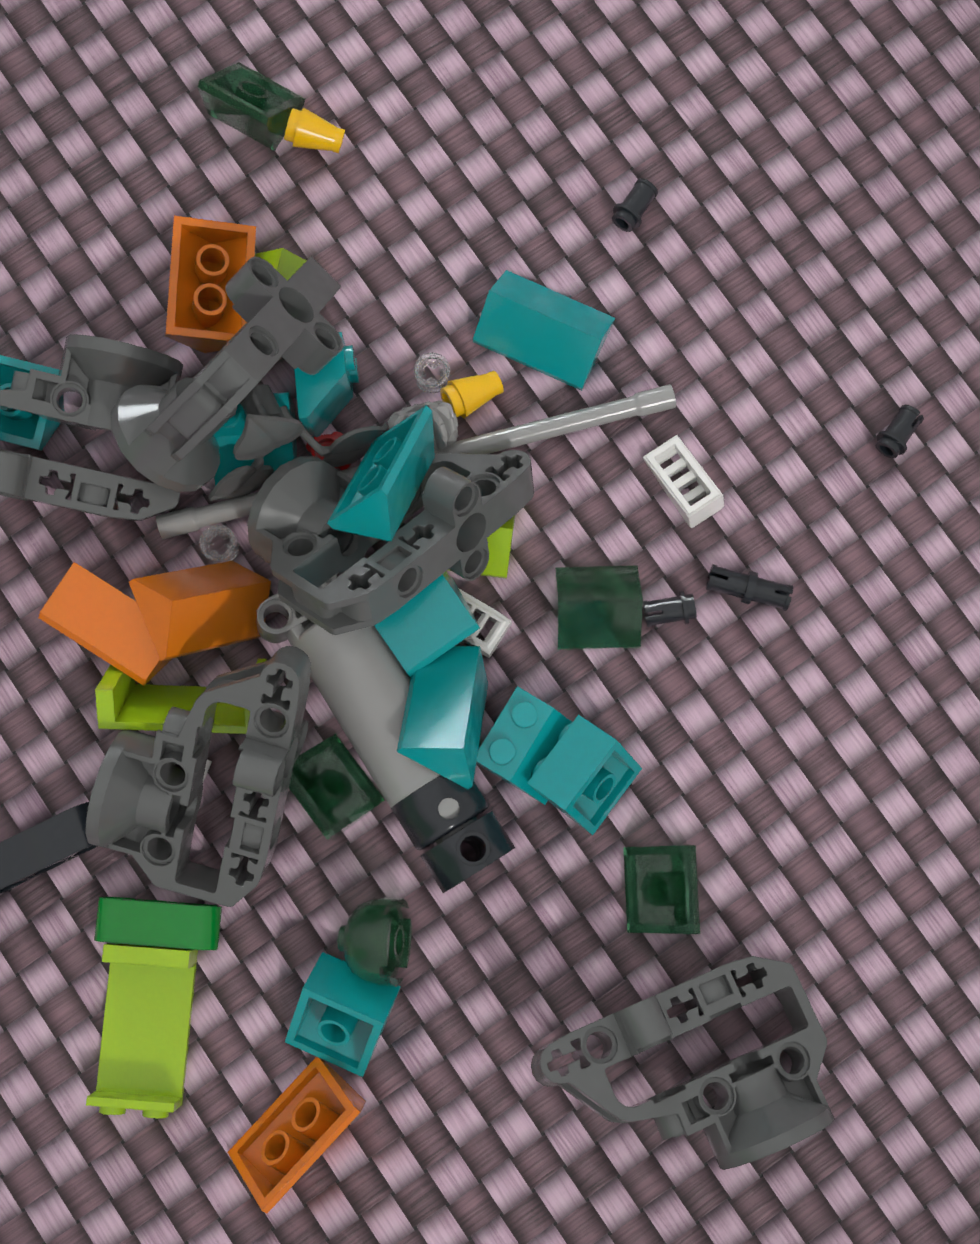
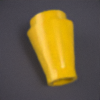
(313, 132)
(471, 392)

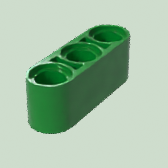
(158, 923)

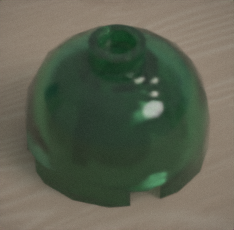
(377, 941)

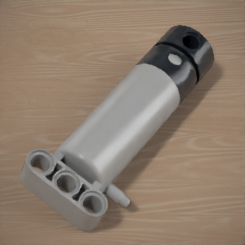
(369, 698)

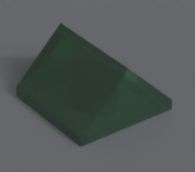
(249, 103)
(598, 607)
(333, 787)
(661, 889)

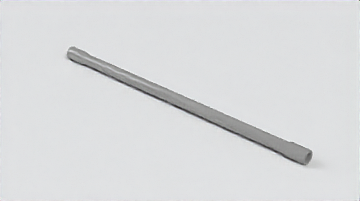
(639, 404)

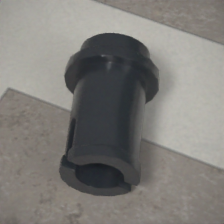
(629, 212)
(894, 439)
(673, 609)

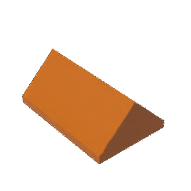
(201, 264)
(200, 607)
(103, 623)
(295, 1132)

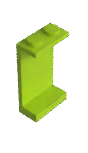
(132, 706)
(145, 1029)

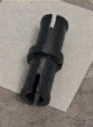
(749, 587)

